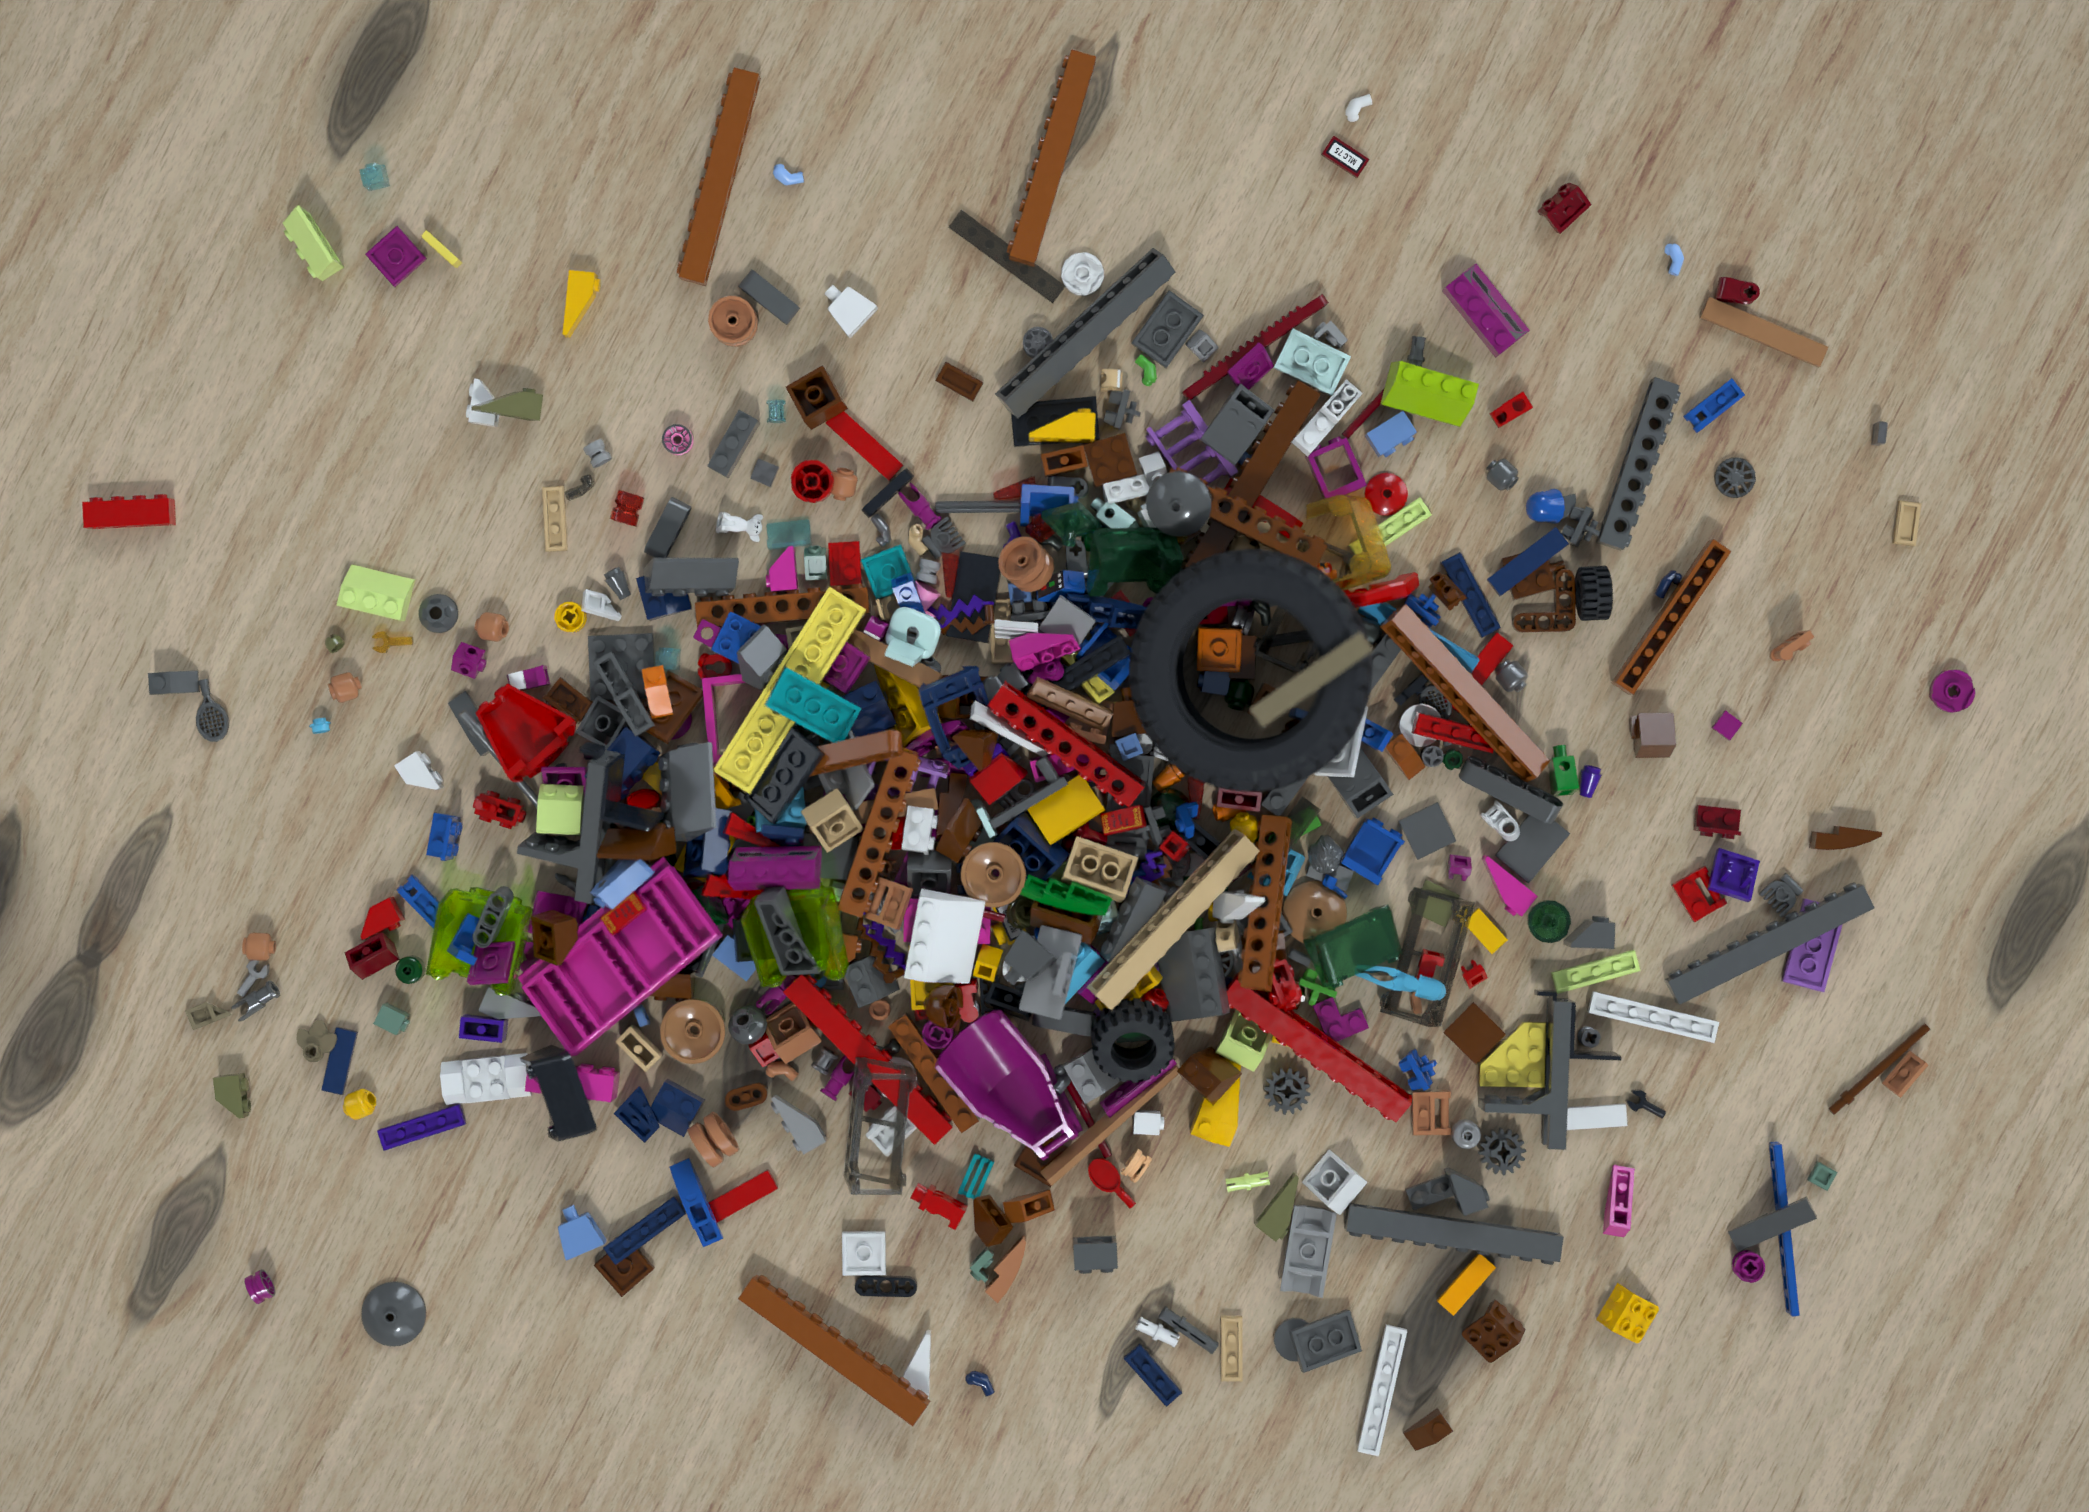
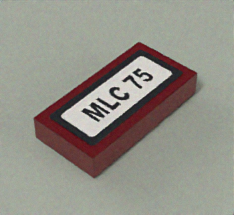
(1345, 157)

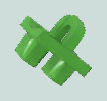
(1308, 980)

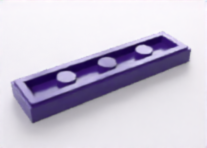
(421, 1127)

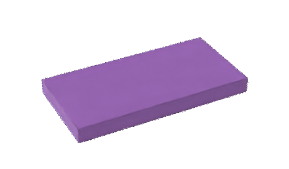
(1812, 961)

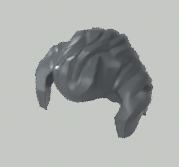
(1325, 855)

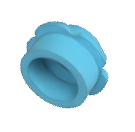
(320, 726)

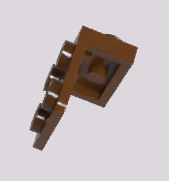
(1494, 1332)

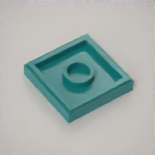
(883, 567)

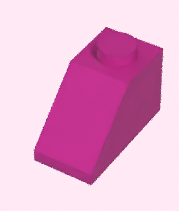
(783, 572)

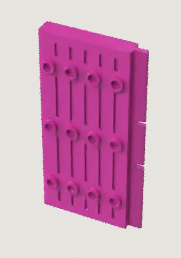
(615, 973)

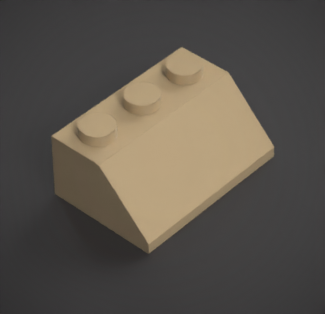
(1099, 868)

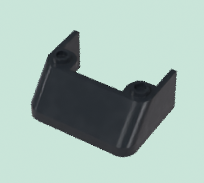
(561, 1091)

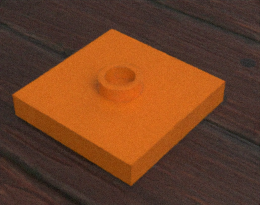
(1219, 649)

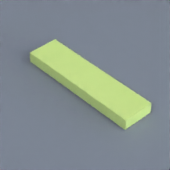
(1398, 523)
(1595, 971)

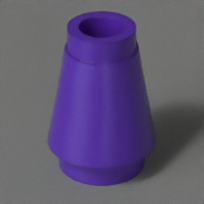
(1589, 780)

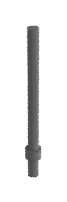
(477, 730)

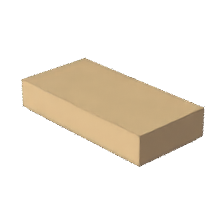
(1906, 523)

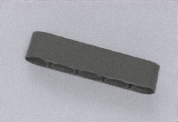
(1510, 789)

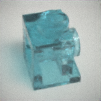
(374, 176)
(668, 658)

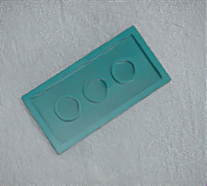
(812, 706)

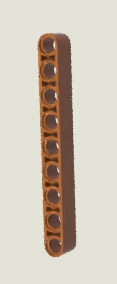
(856, 752)

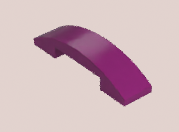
(926, 741)

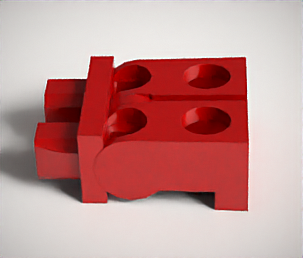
(939, 1203)

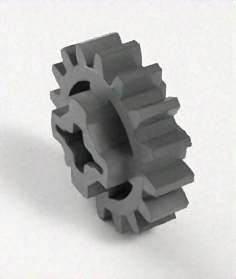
(1285, 1100)
(1503, 1164)

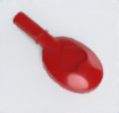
(644, 798)
(1107, 1178)

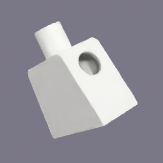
(849, 309)

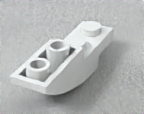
(1327, 417)

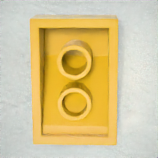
(1073, 428)

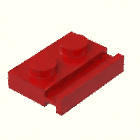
(845, 563)

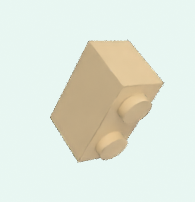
(639, 1048)

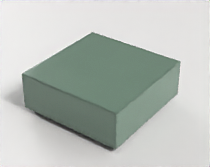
(1822, 1176)

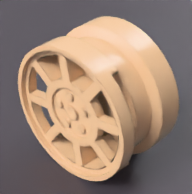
(1136, 1165)

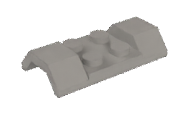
(1308, 1250)

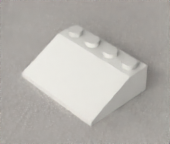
(944, 938)

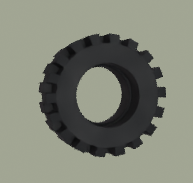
(1593, 593)

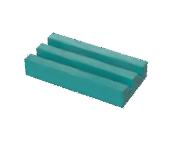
(969, 1193)

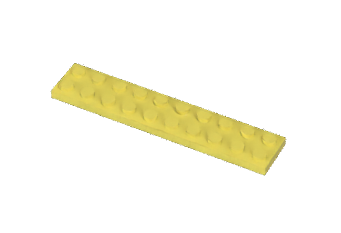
(811, 658)

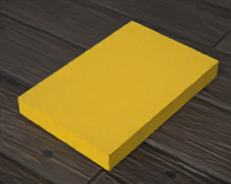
(1066, 809)

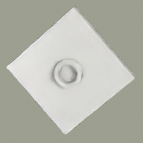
(863, 1253)

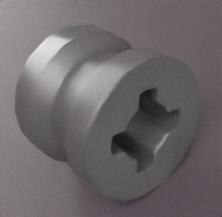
(1435, 756)

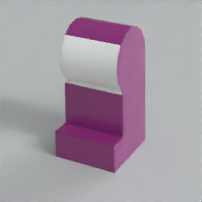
(876, 629)
(529, 678)

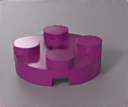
(1940, 695)

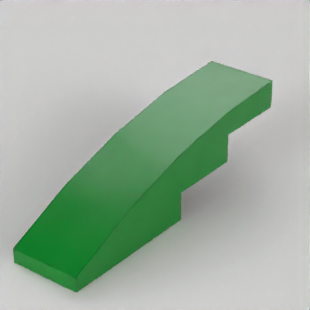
(1071, 898)

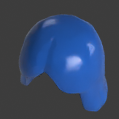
(1546, 506)

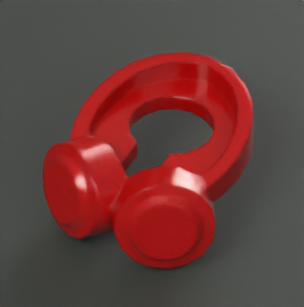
(706, 659)

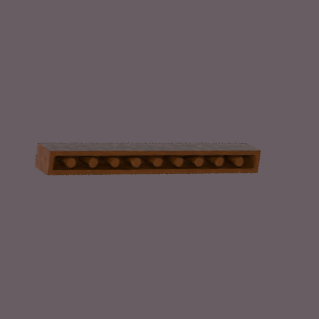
(1259, 468)

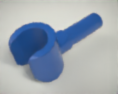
(1330, 882)

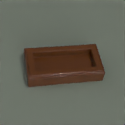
(959, 381)

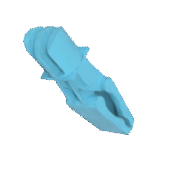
(1425, 987)

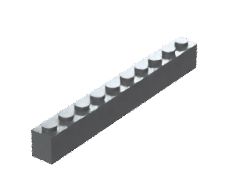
(1085, 333)
(1382, 657)
(1769, 943)
(1453, 1232)

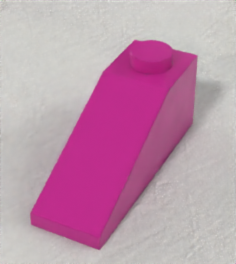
(1510, 890)
(1619, 1202)

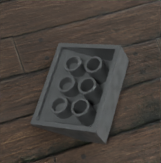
(688, 790)
(1194, 977)

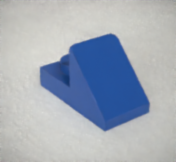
(1375, 735)

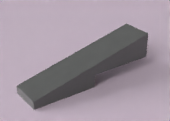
(624, 693)
(1773, 1224)

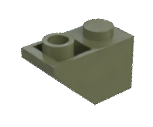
(232, 1094)

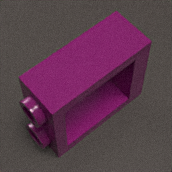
(1346, 489)

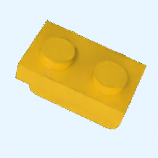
(1627, 1314)

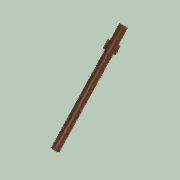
(1847, 1097)

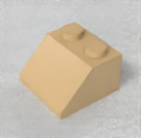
(832, 820)

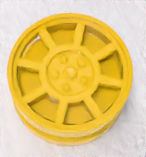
(570, 617)

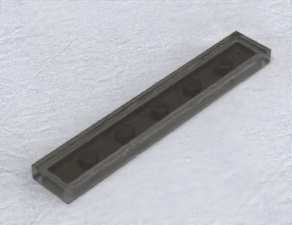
(996, 249)

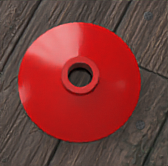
(1381, 504)

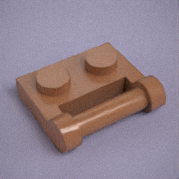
(1797, 642)
(894, 904)
(1424, 1112)

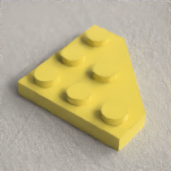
(1518, 1059)

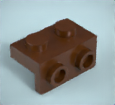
(568, 700)

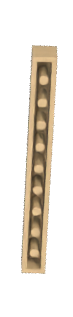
(1173, 919)

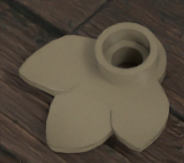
(317, 1038)

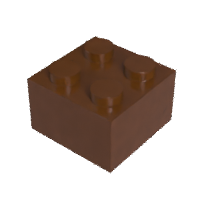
(816, 397)
(1109, 460)

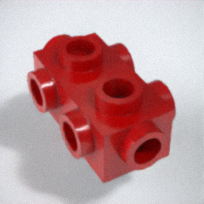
(492, 807)
(1284, 991)

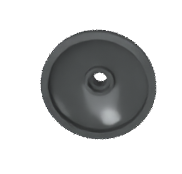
(1187, 492)
(401, 1302)

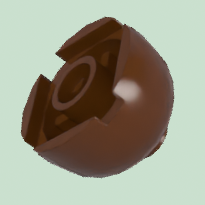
(943, 1006)

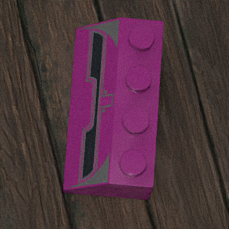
(1485, 310)
(775, 867)

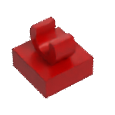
(1475, 975)

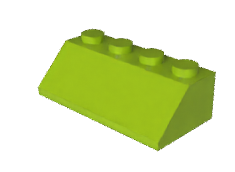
(1428, 393)

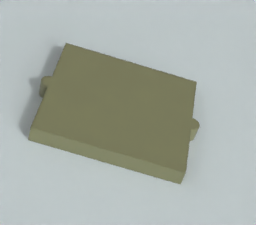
(1437, 909)

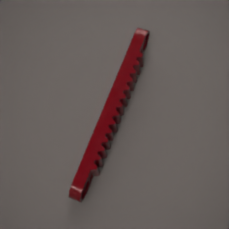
(1265, 338)

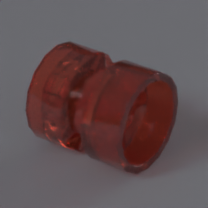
(627, 508)

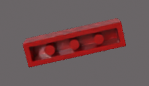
(129, 513)

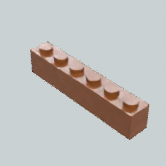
(924, 1060)

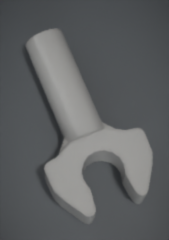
(253, 975)

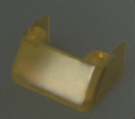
(1374, 561)

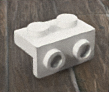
(1125, 489)
(919, 829)
(884, 1135)

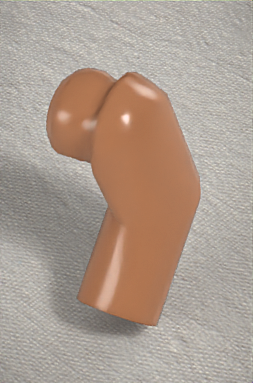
(779, 1068)

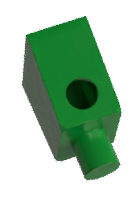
(1562, 782)

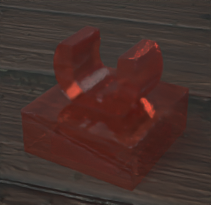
(1039, 529)

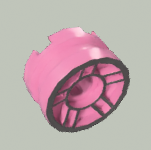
(677, 430)

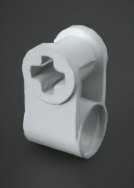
(1498, 819)

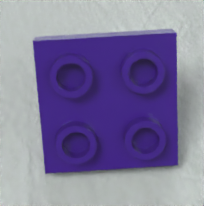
(1733, 875)

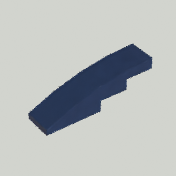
(1108, 610)

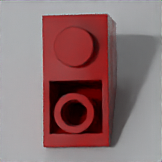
(382, 916)

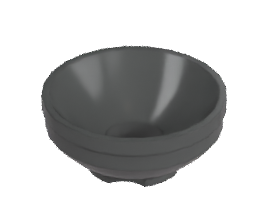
(449, 613)
(752, 1030)

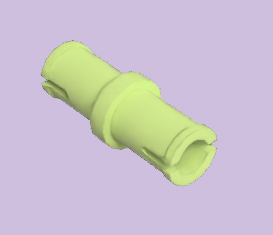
(1247, 1181)

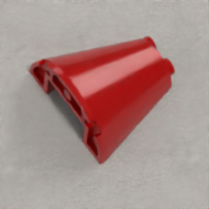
(524, 731)

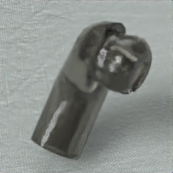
(587, 484)

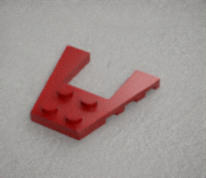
(740, 829)

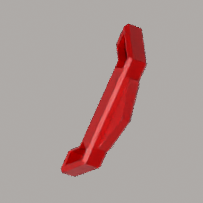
(1384, 591)

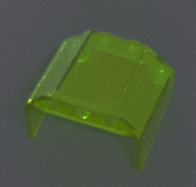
(449, 917)
(820, 928)

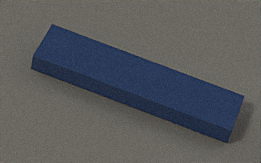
(1527, 561)
(1475, 603)
(644, 1230)

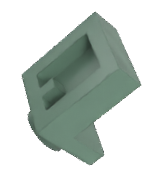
(815, 563)
(983, 1260)

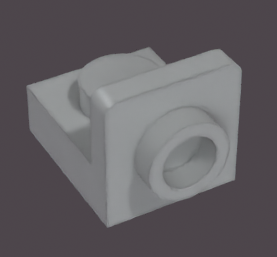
(1334, 336)

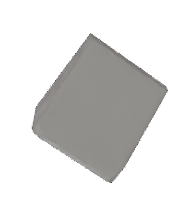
(1201, 345)

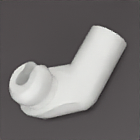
(1355, 105)

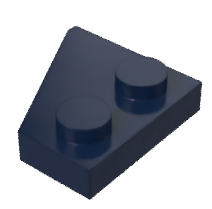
(784, 835)
(638, 1115)

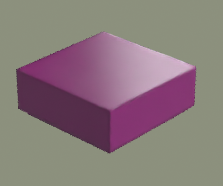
(1727, 725)

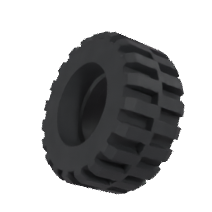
(1132, 1062)

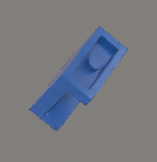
(1041, 497)
(1117, 673)
(1372, 850)

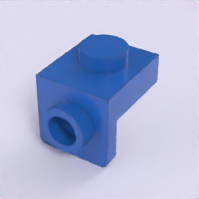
(1183, 818)

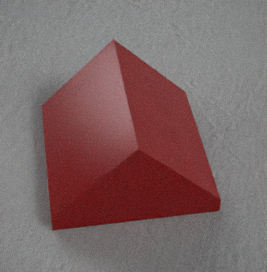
(997, 778)

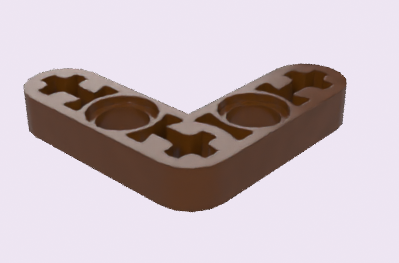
(1559, 610)

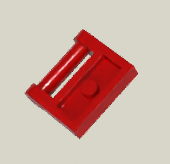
(1692, 897)

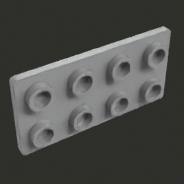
(852, 781)
(1049, 990)

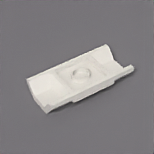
(483, 1079)

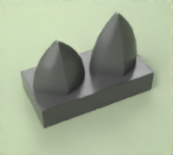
(1429, 1192)

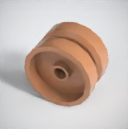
(728, 309)
(1026, 564)
(713, 1139)

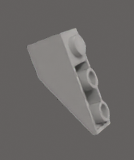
(507, 1006)
(803, 1127)

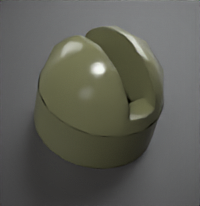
(334, 643)

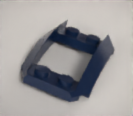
(944, 691)

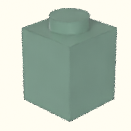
(392, 1019)

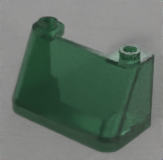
(1132, 557)
(1354, 946)

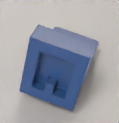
(906, 592)
(463, 942)

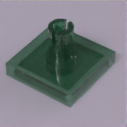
(1071, 522)

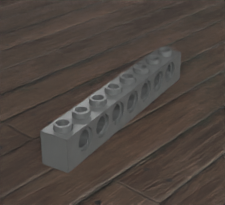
(1657, 389)

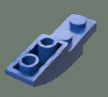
(695, 1202)

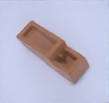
(1007, 1270)

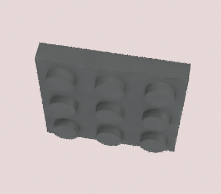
(634, 654)

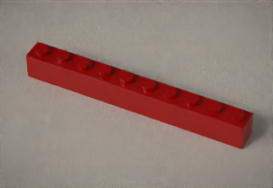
(854, 1043)
(1320, 1050)

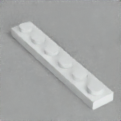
(1653, 1017)
(1382, 1390)

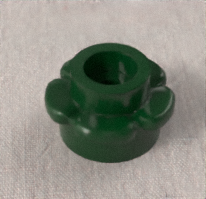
(1457, 755)

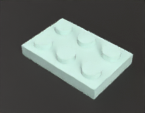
(1312, 362)

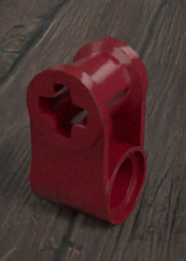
(1732, 291)

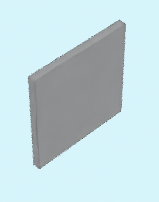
(1067, 619)

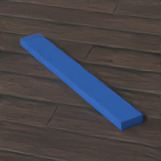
(1785, 1238)

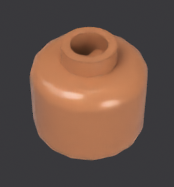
(844, 484)
(492, 626)
(344, 687)
(258, 946)

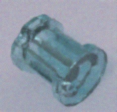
(776, 411)

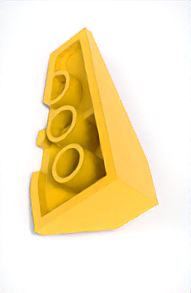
(905, 705)
(1219, 1121)

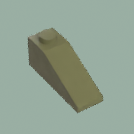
(518, 405)
(1277, 1214)

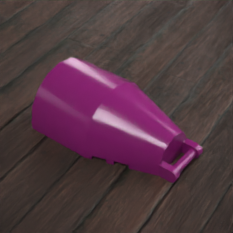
(1005, 1082)

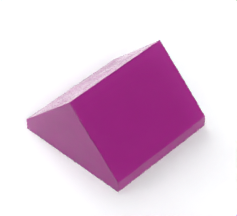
(565, 775)

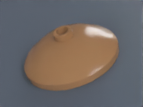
(979, 878)
(1301, 903)
(689, 1046)

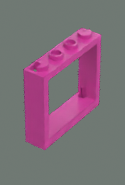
(710, 709)

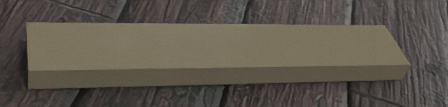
(1311, 679)

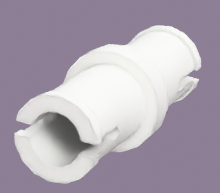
(1157, 1332)

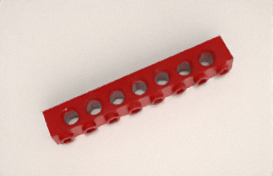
(1079, 745)

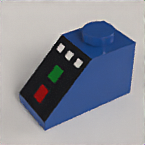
(1061, 584)

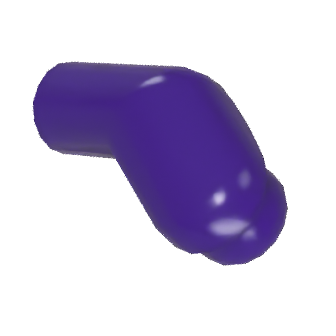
(1013, 532)

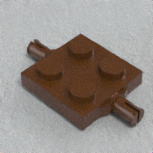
(1537, 582)

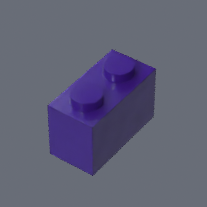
(483, 1028)

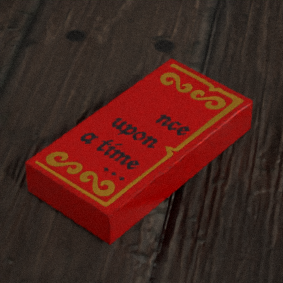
(1123, 820)
(623, 913)

